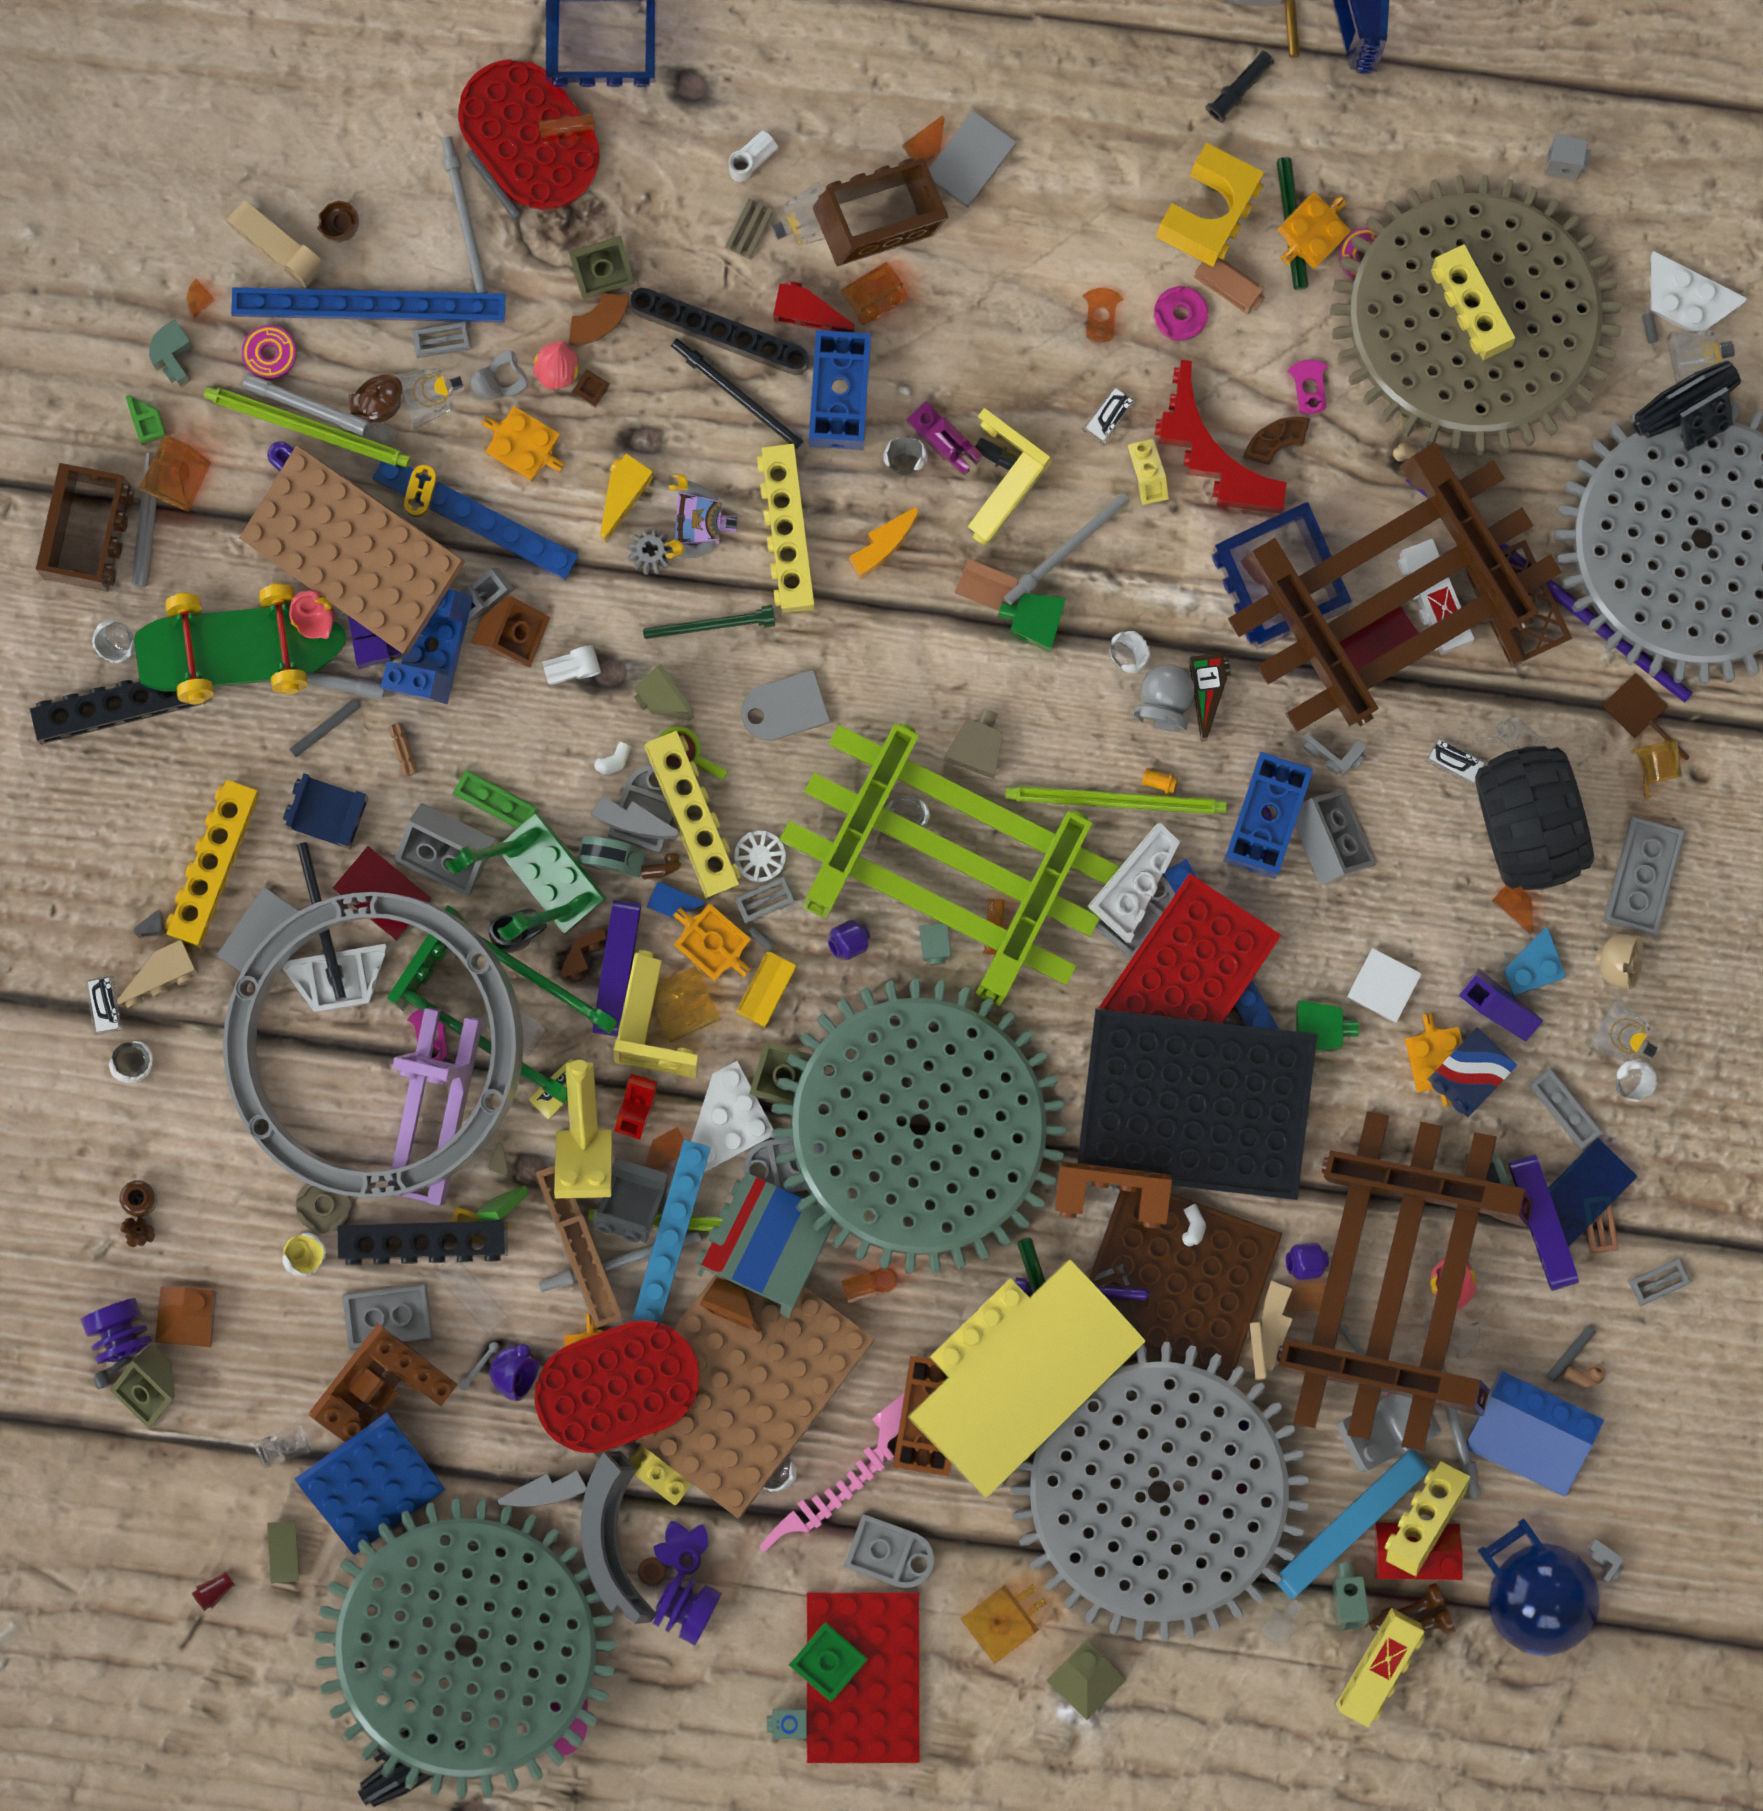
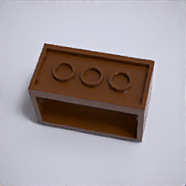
(851, 248)
(57, 523)

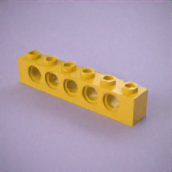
(195, 931)

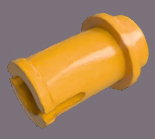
(1160, 781)

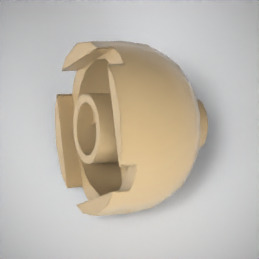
(1620, 960)

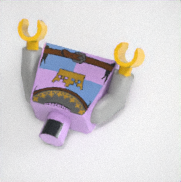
(697, 520)

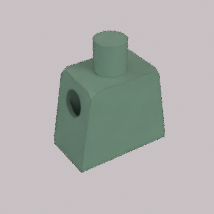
(1350, 1610)

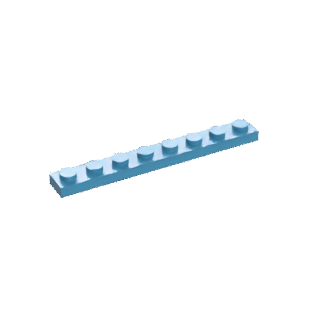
(671, 1232)

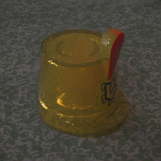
(1659, 763)

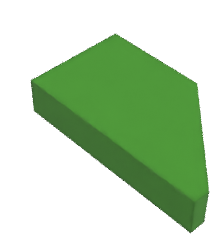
(146, 421)
(501, 1205)

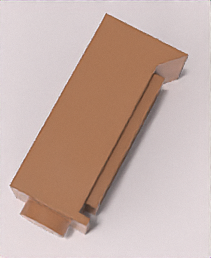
(1231, 285)

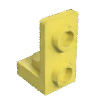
(1149, 471)
(659, 1475)

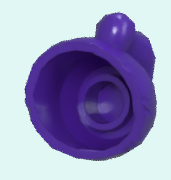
(514, 1372)

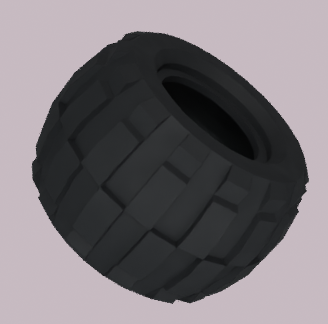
(1534, 817)

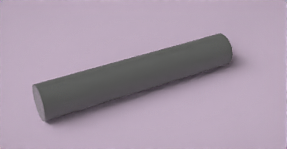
(1571, 1353)

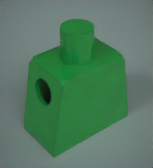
(1034, 618)
(1326, 1022)

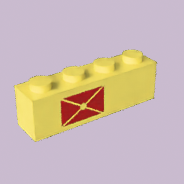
(1380, 1668)

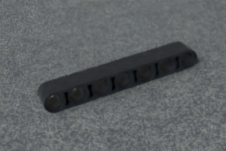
(709, 322)

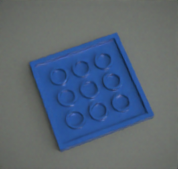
(369, 1482)

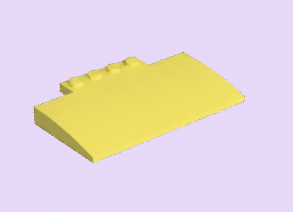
(1021, 1373)

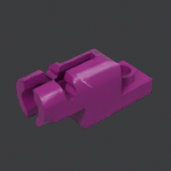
(943, 437)

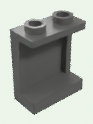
(633, 1201)

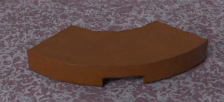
(1276, 436)

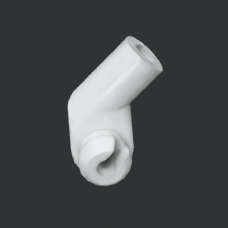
(615, 762)
(1196, 1228)

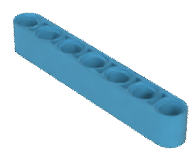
(1352, 1523)

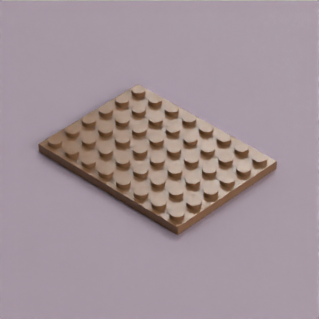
(756, 1392)

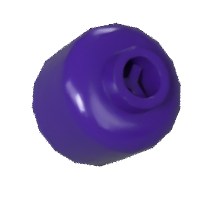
(848, 940)
(1307, 1261)

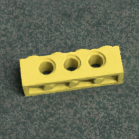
(1460, 263)
(1412, 1555)

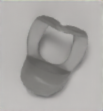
(485, 383)

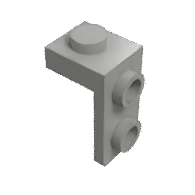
(1352, 758)

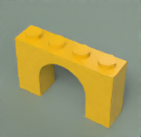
(1209, 237)

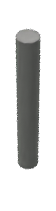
(504, 199)
(325, 727)

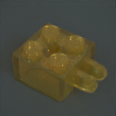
(1018, 1625)

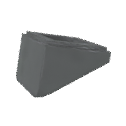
(151, 926)

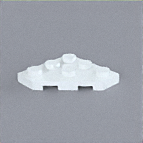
(730, 1117)

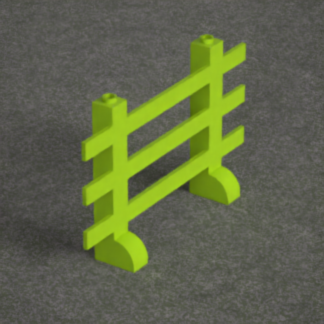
(867, 812)

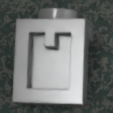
(1604, 1554)

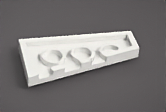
(1129, 890)

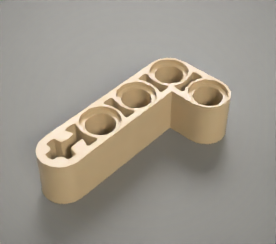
(281, 249)

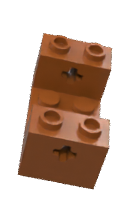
(1153, 1198)
(913, 1448)

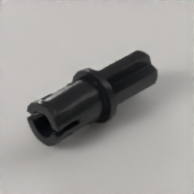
(996, 454)

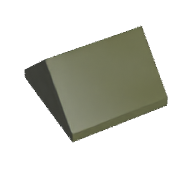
(601, 267)
(771, 1068)

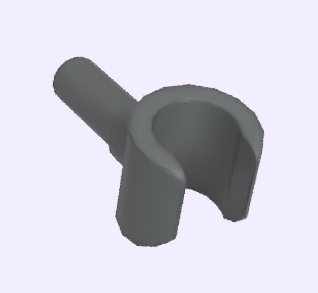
(102, 1378)

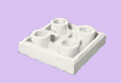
(1383, 985)

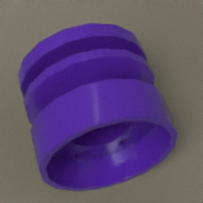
(116, 1331)
(686, 1608)

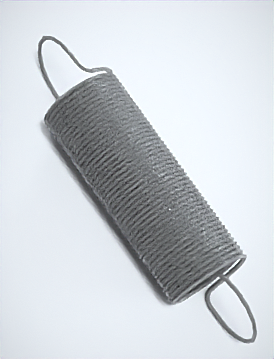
(1650, 327)
(760, 938)

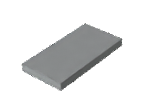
(1644, 876)

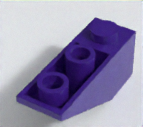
(1499, 1005)

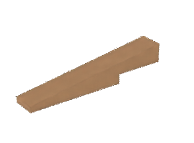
(580, 1252)

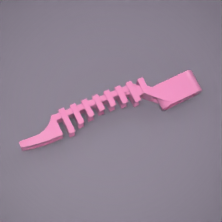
(888, 1423)

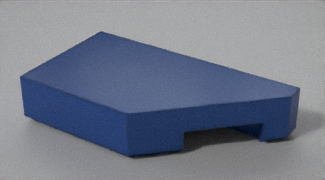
(668, 900)

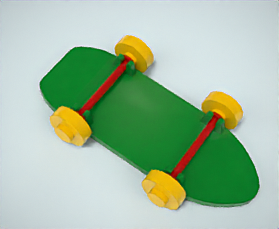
(230, 647)

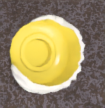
(303, 1254)

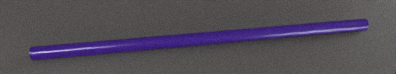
(1604, 631)

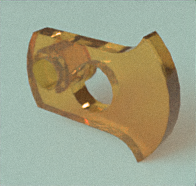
(1105, 299)

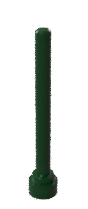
(763, 617)

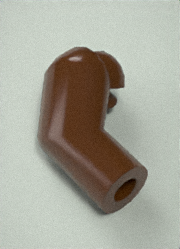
(661, 870)

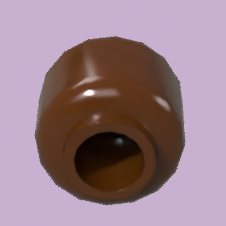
(130, 1193)

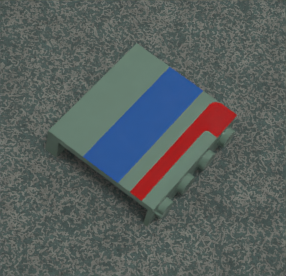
(765, 1242)

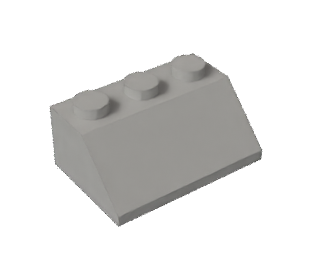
(1333, 837)
(437, 838)

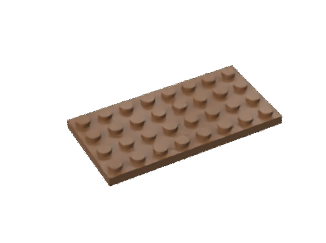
(352, 550)

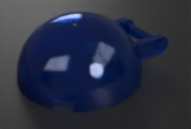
(1541, 1595)

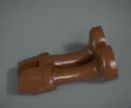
(1432, 1600)

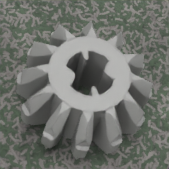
(645, 559)

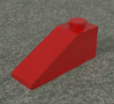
(803, 308)

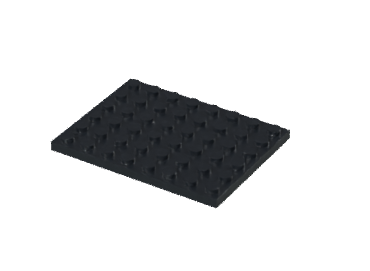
(1198, 1101)

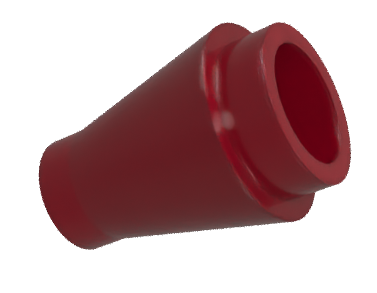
(212, 1591)

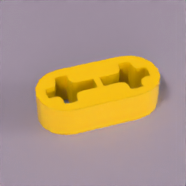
(414, 488)

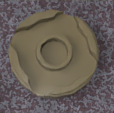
(329, 1212)

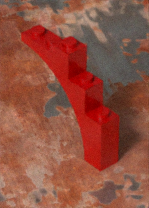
(1184, 428)

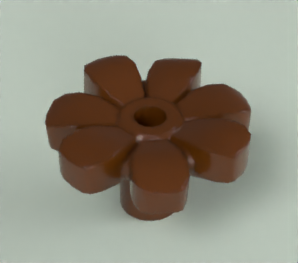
(137, 1231)

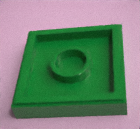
(828, 1662)

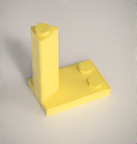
(1013, 486)
(635, 1020)
(582, 1152)

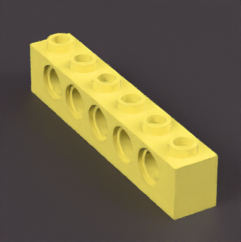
(783, 458)
(710, 882)

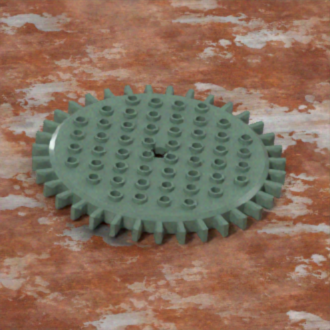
(887, 1227)
(385, 1721)

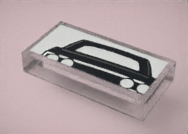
(1109, 415)
(1455, 760)
(103, 1005)

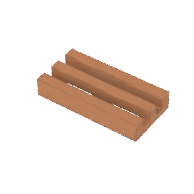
(1612, 1232)

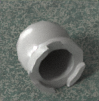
(1166, 696)

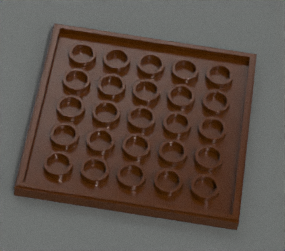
(1196, 1292)

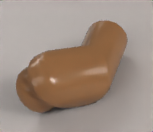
(1586, 1378)

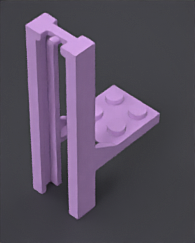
(421, 1068)

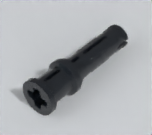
(1232, 95)

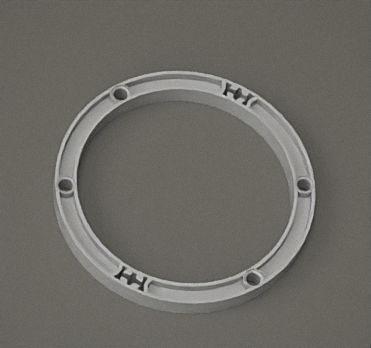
(241, 1034)

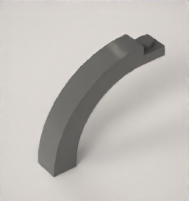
(600, 1538)

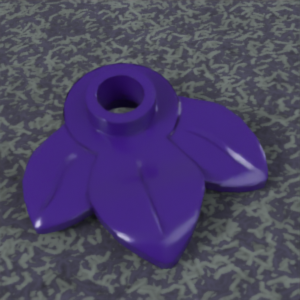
(681, 1543)

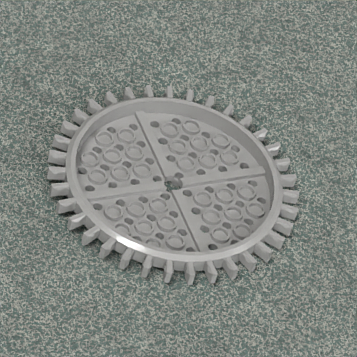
(1599, 573)
(1208, 1589)

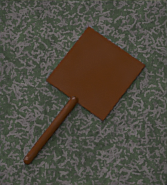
(1636, 707)

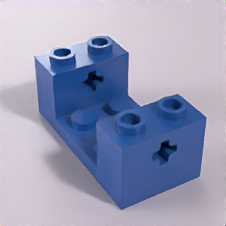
(837, 418)
(429, 673)
(1261, 843)

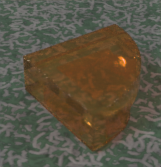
(198, 298)

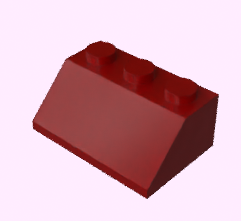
(1443, 1562)

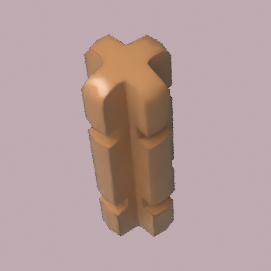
(403, 749)

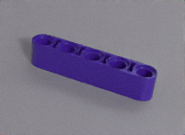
(617, 961)
(1545, 1224)

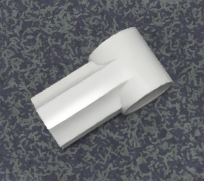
(753, 155)
(578, 664)

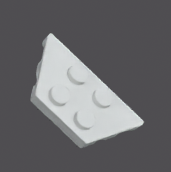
(1687, 296)
(360, 977)

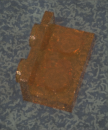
(875, 293)

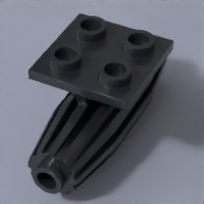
(1695, 403)
(379, 1789)

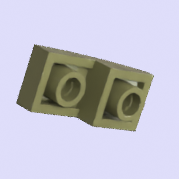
(283, 1552)

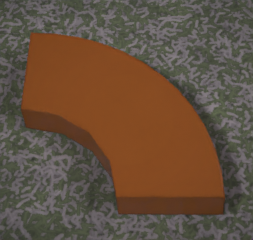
(599, 321)

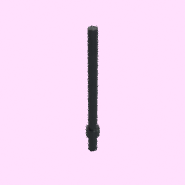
(696, 360)
(333, 971)

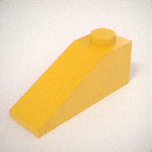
(625, 487)

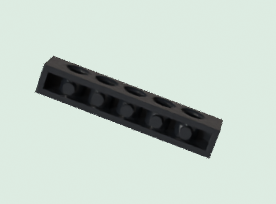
(49, 731)
(351, 1237)

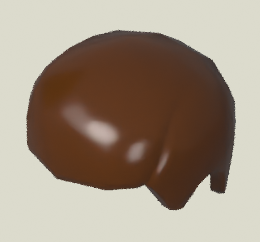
(338, 221)

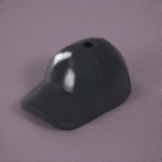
(520, 941)

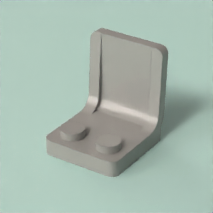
(1385, 1435)

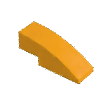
(884, 543)

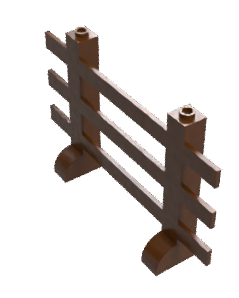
(1320, 640)
(1374, 1371)

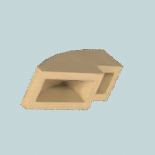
(1274, 1324)

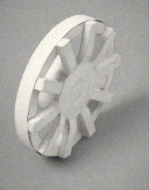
(759, 856)

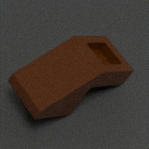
(575, 964)

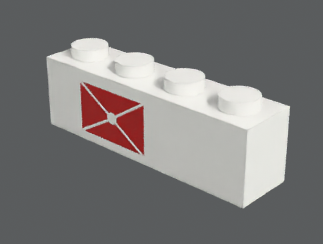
(1439, 599)

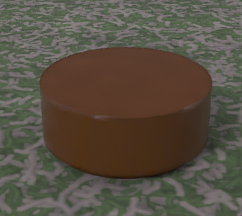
(651, 1571)

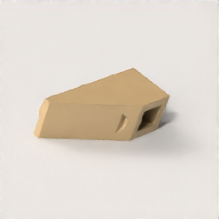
(163, 969)

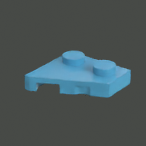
(1535, 965)

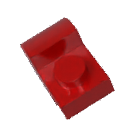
(636, 1106)

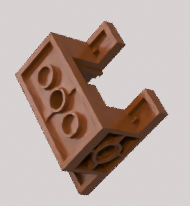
(369, 1383)

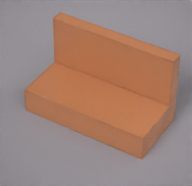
(984, 584)

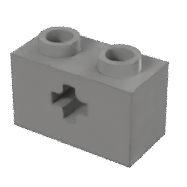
(1567, 157)

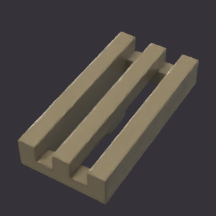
(758, 209)

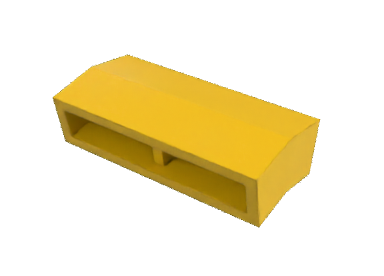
(766, 989)

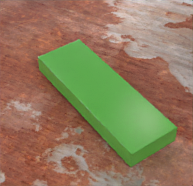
(493, 800)

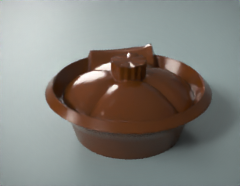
(377, 398)

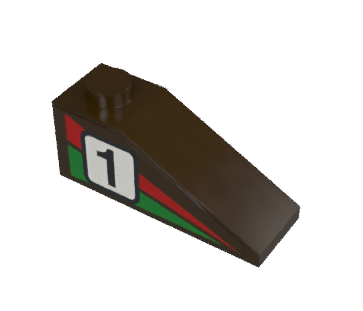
(1209, 679)

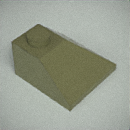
(662, 696)
(146, 1386)
(1086, 1679)

